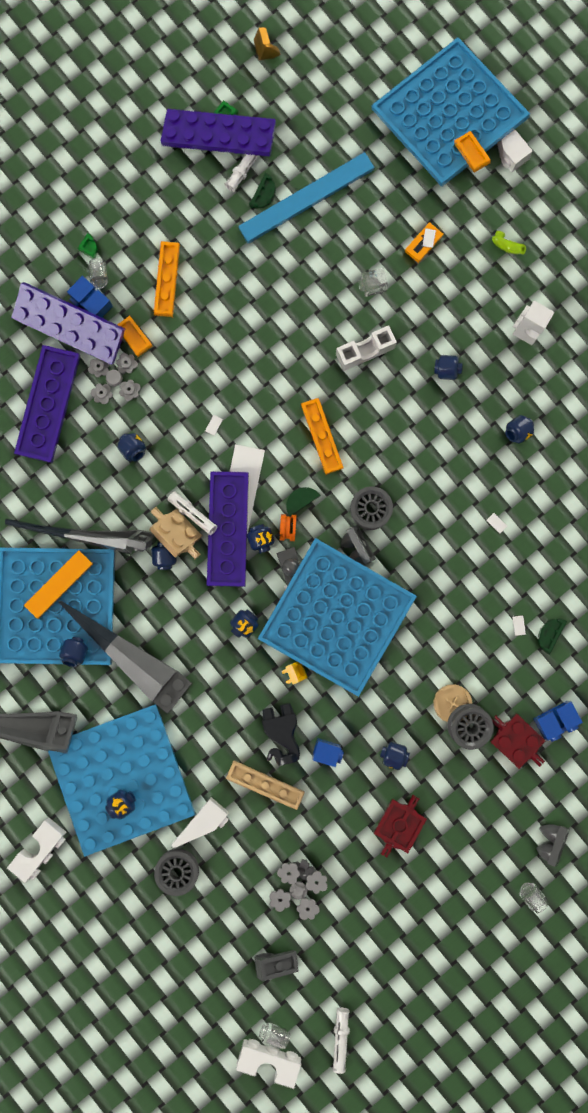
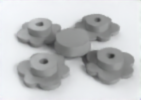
(114, 378)
(298, 891)

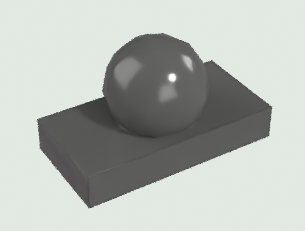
(289, 563)

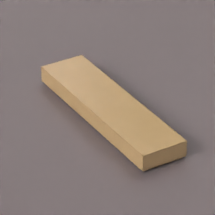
(265, 785)

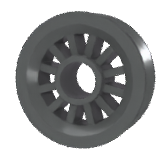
(388, 505)
(475, 715)
(163, 883)

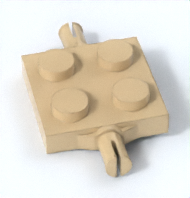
(175, 533)

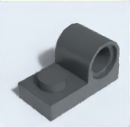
(273, 966)

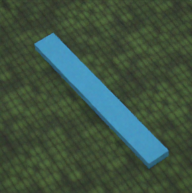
(306, 197)

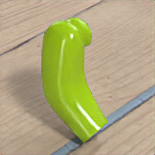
(507, 245)

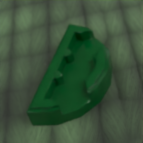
(264, 194)
(300, 498)
(550, 633)

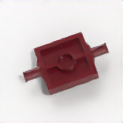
(517, 741)
(399, 826)

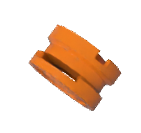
(285, 527)

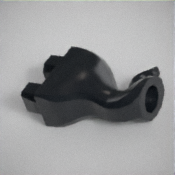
(281, 731)

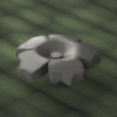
(304, 869)

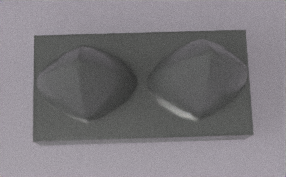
(355, 538)
(558, 836)

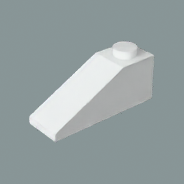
(514, 151)
(204, 822)

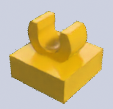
(296, 673)

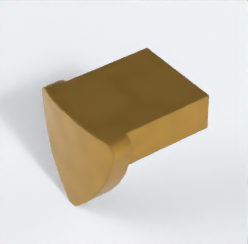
(263, 47)

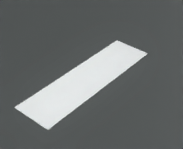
(248, 460)

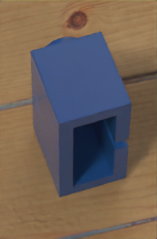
(89, 299)
(557, 720)
(327, 753)

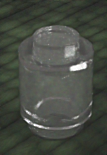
(98, 273)
(533, 897)
(274, 1036)

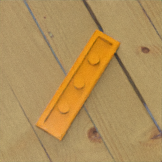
(166, 279)
(322, 436)
(58, 584)

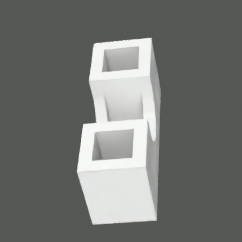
(532, 322)
(375, 345)
(25, 864)
(255, 1054)

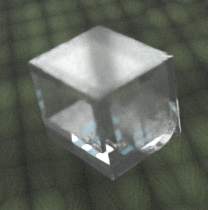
(373, 282)

